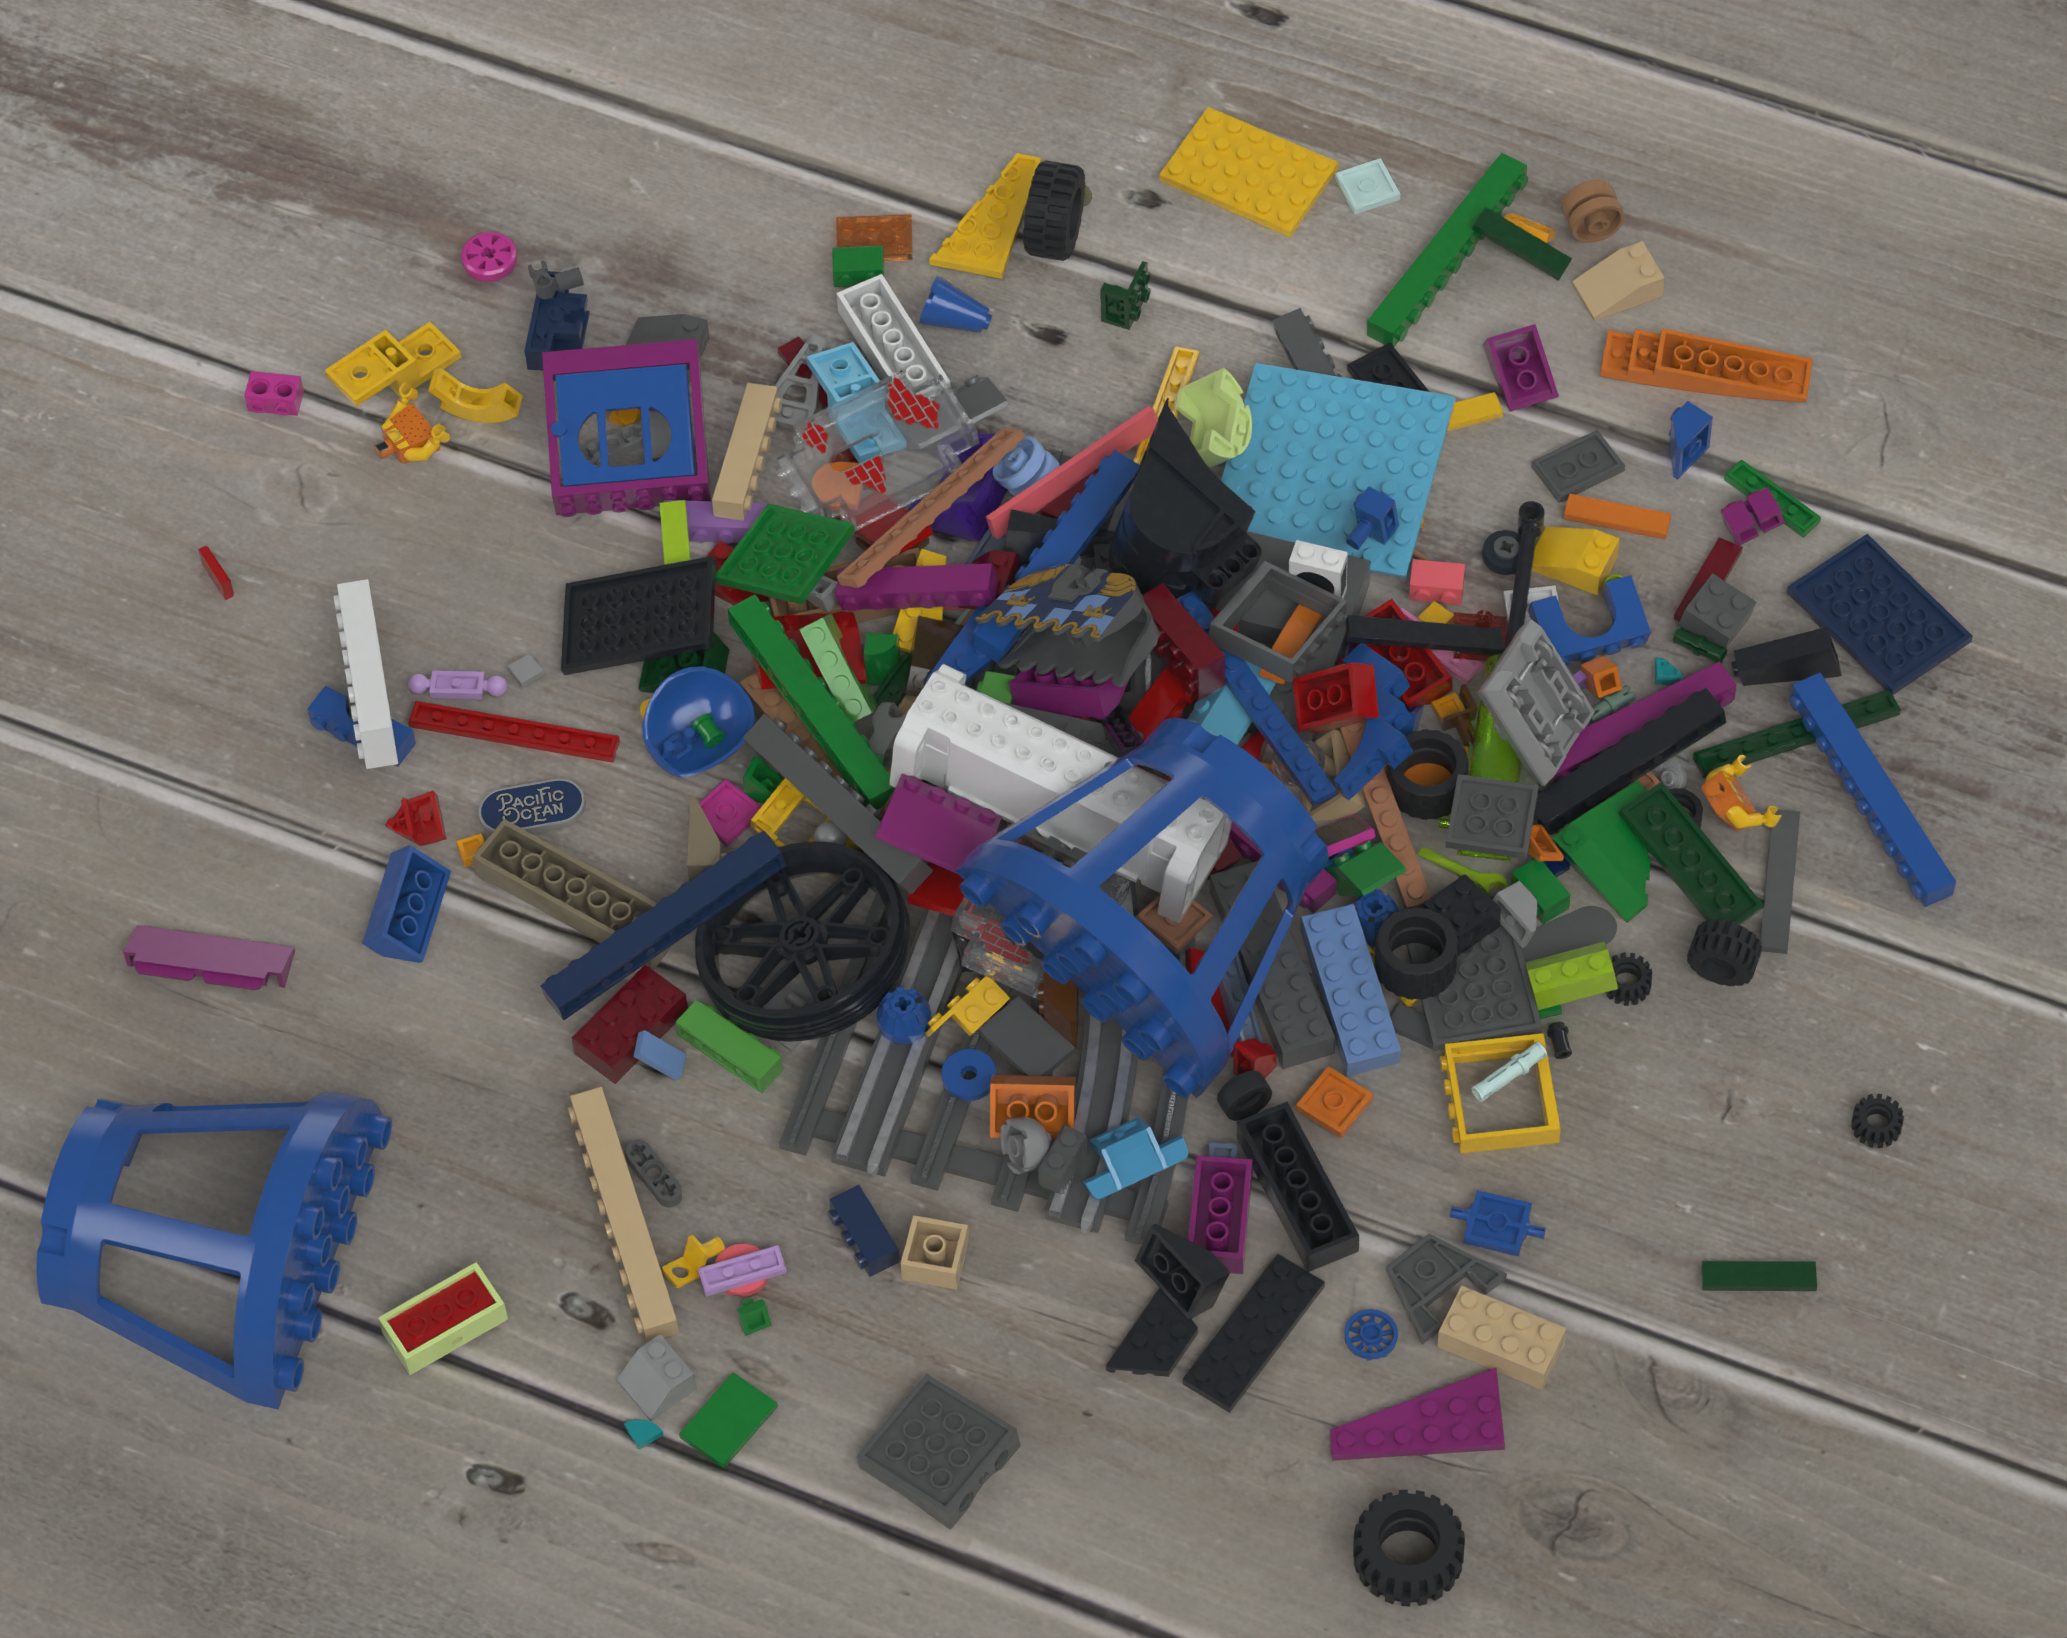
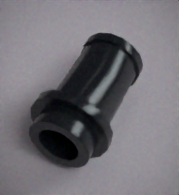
(1558, 1035)

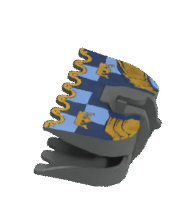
(1086, 630)

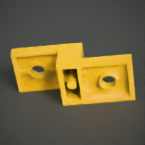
(392, 363)

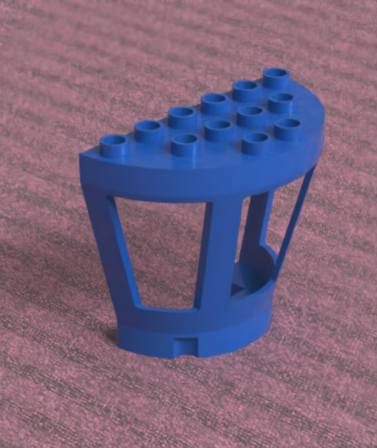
(1106, 947)
(280, 1262)

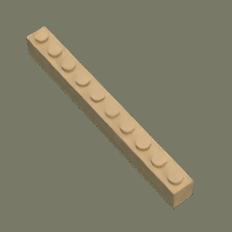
(623, 1214)

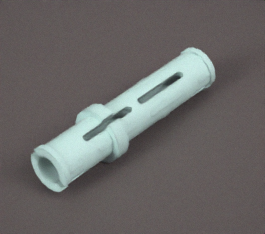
(1518, 1065)

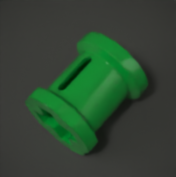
(708, 730)

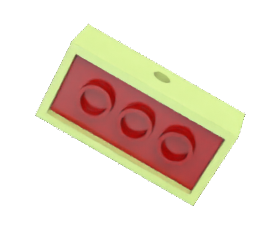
(443, 1318)

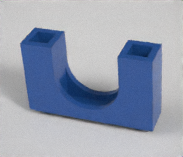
(1627, 628)

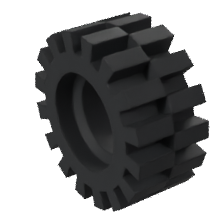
(1640, 970)
(1880, 1107)

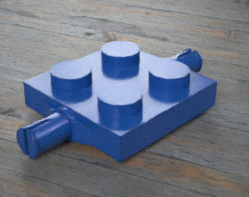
(1497, 1223)

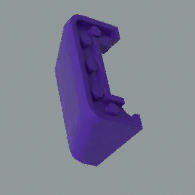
(968, 512)

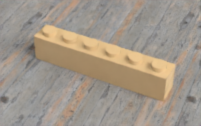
(746, 452)

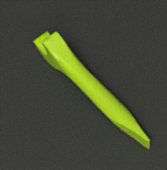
(1484, 881)

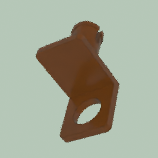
(1462, 719)

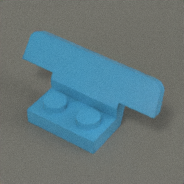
(1131, 1156)

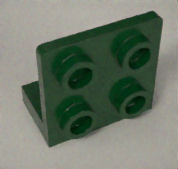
(1123, 306)

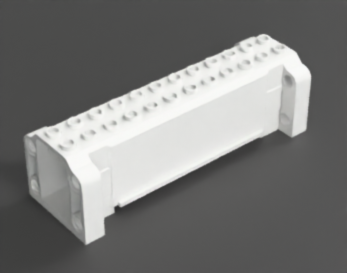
(1020, 763)

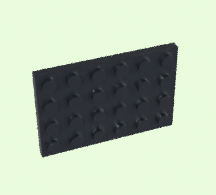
(638, 615)

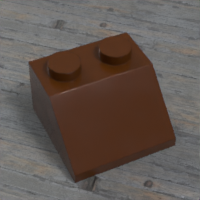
(1060, 1007)

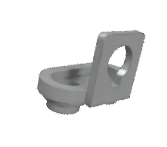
(1672, 771)

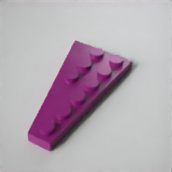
(1440, 1422)

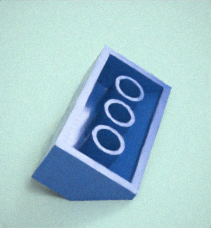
(406, 905)

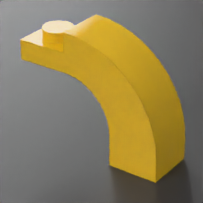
(475, 404)

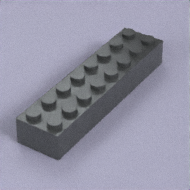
(1287, 995)

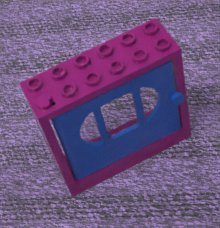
(624, 379)

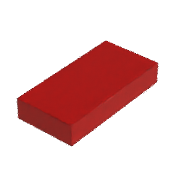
(216, 572)

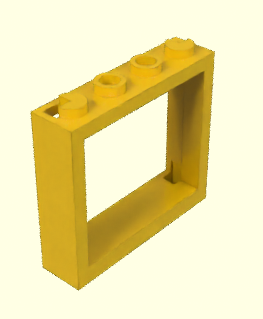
(1491, 1050)

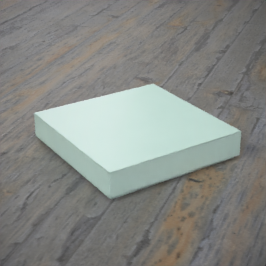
(1367, 186)

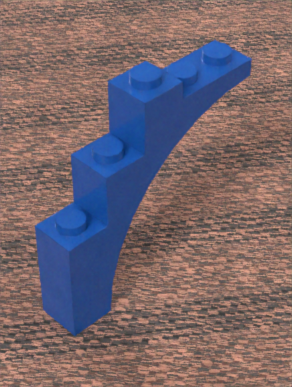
(1381, 740)

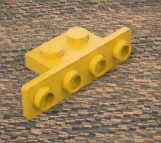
(974, 1008)

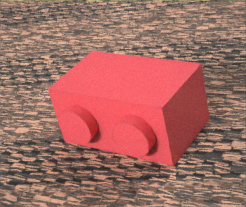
(1437, 582)

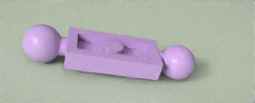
(457, 685)

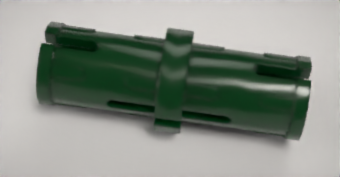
(1699, 645)

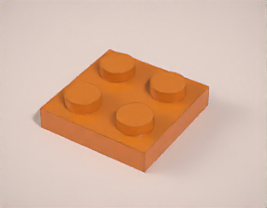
(1334, 1102)

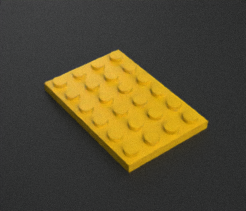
(1249, 171)

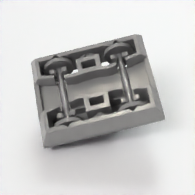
(1533, 707)

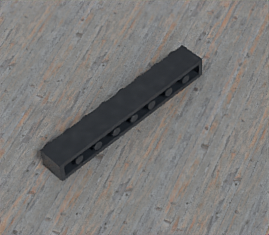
(1628, 760)

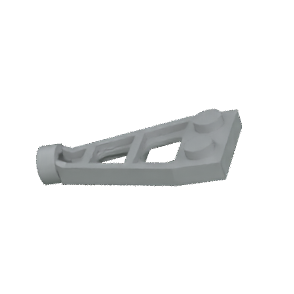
(792, 411)

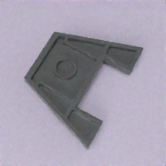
(1429, 1272)

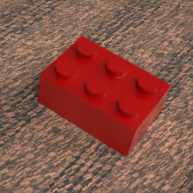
(1335, 697)

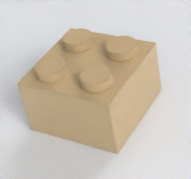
(935, 1252)

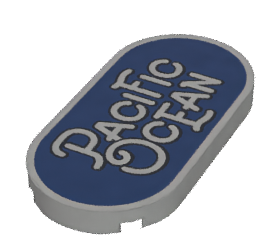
(533, 805)

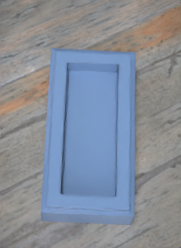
(659, 1055)

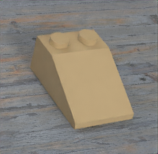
(1620, 282)

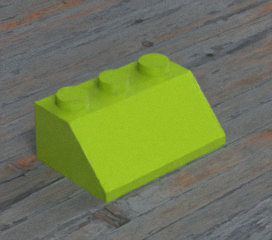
(1571, 975)

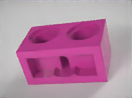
(274, 393)

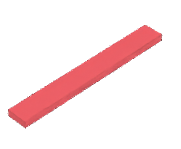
(1074, 470)

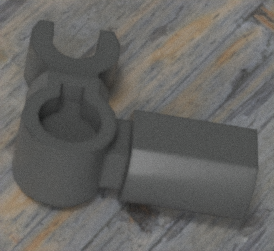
(547, 285)

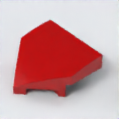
(419, 820)

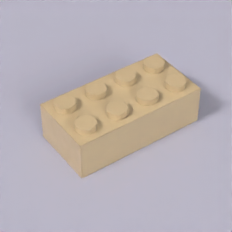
(1502, 1337)

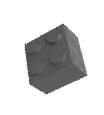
(1717, 612)

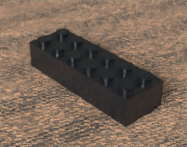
(1297, 1186)

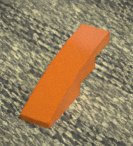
(1294, 635)

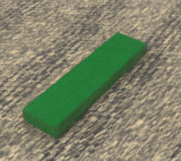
(1795, 514)

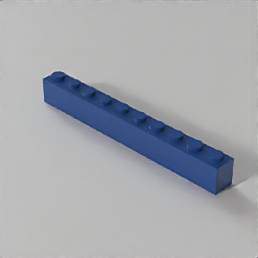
(1067, 541)
(1872, 790)

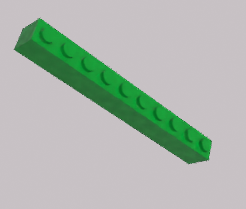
(1445, 252)
(811, 701)

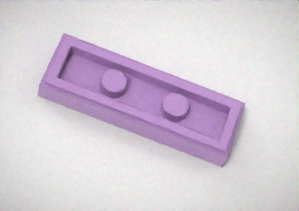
(742, 1270)

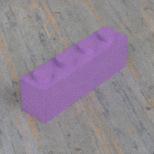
(707, 528)

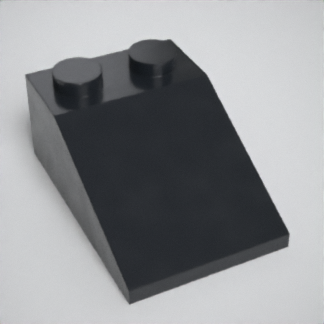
(1182, 1270)

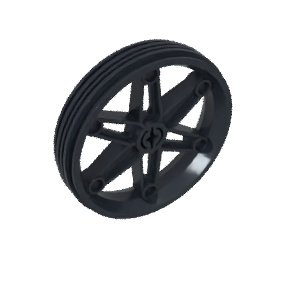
(805, 942)

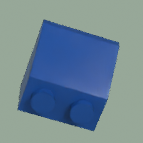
(1688, 437)

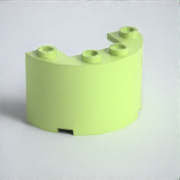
(1218, 416)

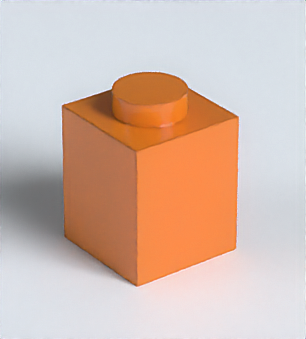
(1601, 676)

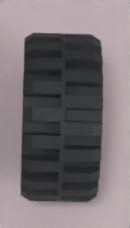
(1054, 210)
(1416, 1514)

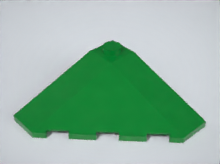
(1609, 853)

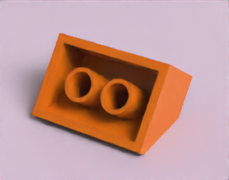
(1037, 1097)

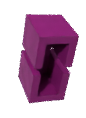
(1763, 508)

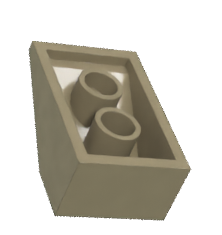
(703, 843)

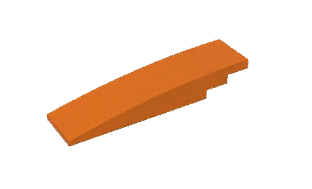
(1705, 365)

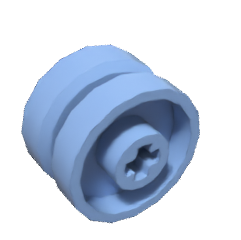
(1024, 466)

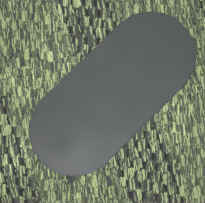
(1570, 932)

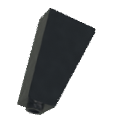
(1788, 659)

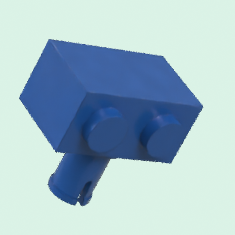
(1375, 518)

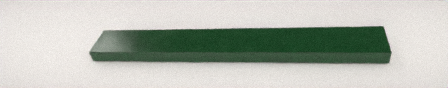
(1791, 734)

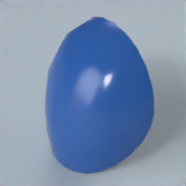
(679, 703)

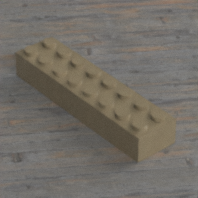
(559, 884)

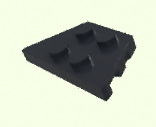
(1155, 1340)

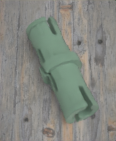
(1611, 704)

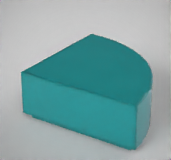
(1666, 673)
(643, 1432)

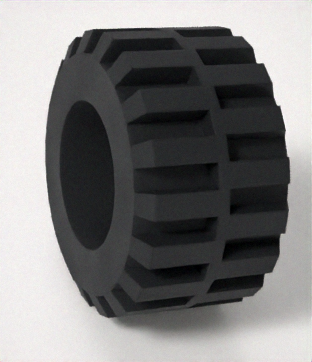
(1724, 952)

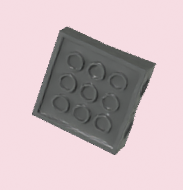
(939, 1450)

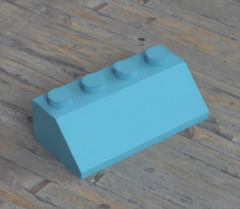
(1222, 712)

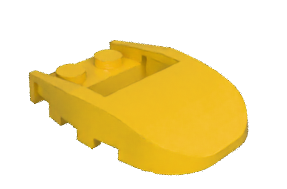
(779, 809)

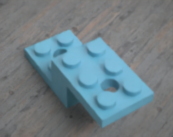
(844, 382)

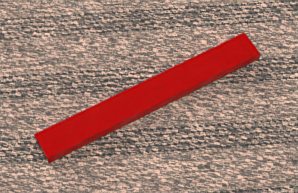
(514, 731)

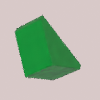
(760, 780)

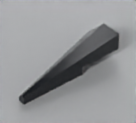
(1028, 530)

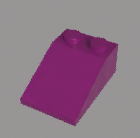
(1521, 367)

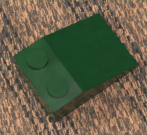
(657, 670)

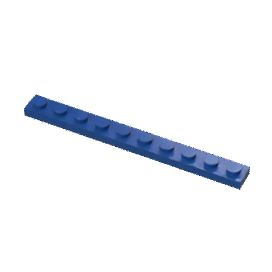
(1267, 715)

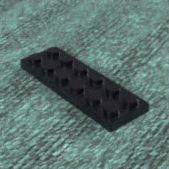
(1253, 1333)

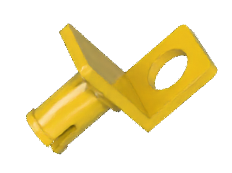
(693, 1258)

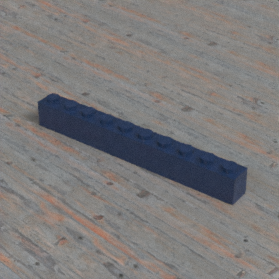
(663, 925)

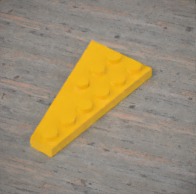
(991, 226)

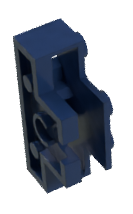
(556, 325)

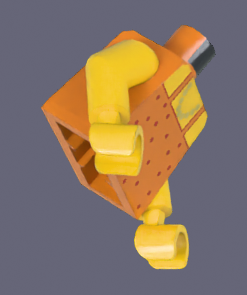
(408, 432)
(1730, 799)

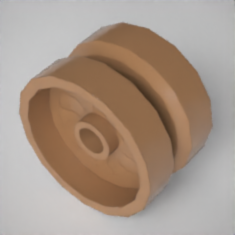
(1592, 211)

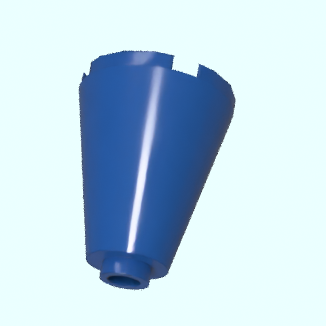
(954, 309)

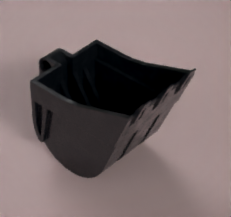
(1182, 522)

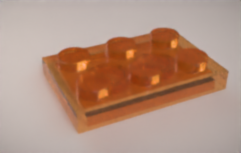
(889, 231)

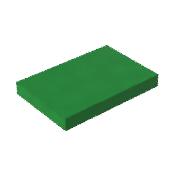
(728, 1420)

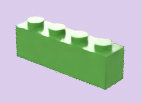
(729, 1046)

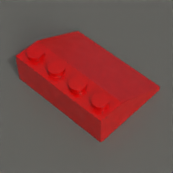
(849, 643)

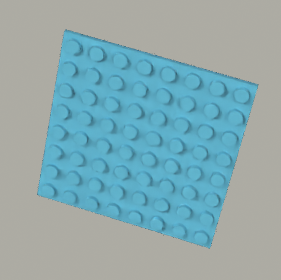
(1323, 444)

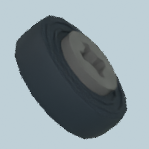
(1494, 555)

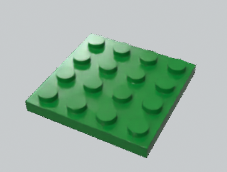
(784, 553)

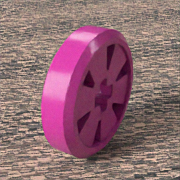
(487, 269)

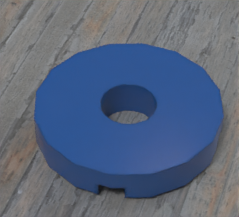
(965, 1061)

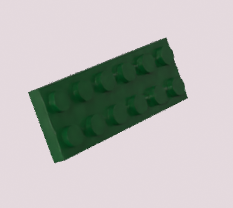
(1690, 857)

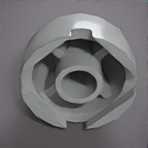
(1025, 1143)

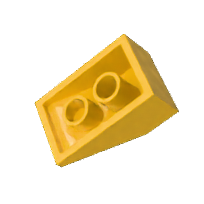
(1576, 556)

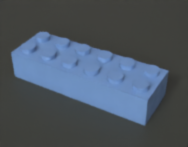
(1350, 990)

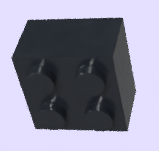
(1468, 910)

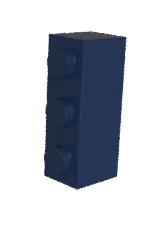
(863, 1231)

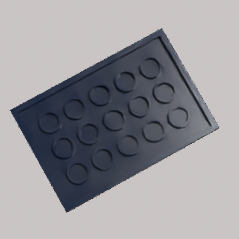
(1879, 614)

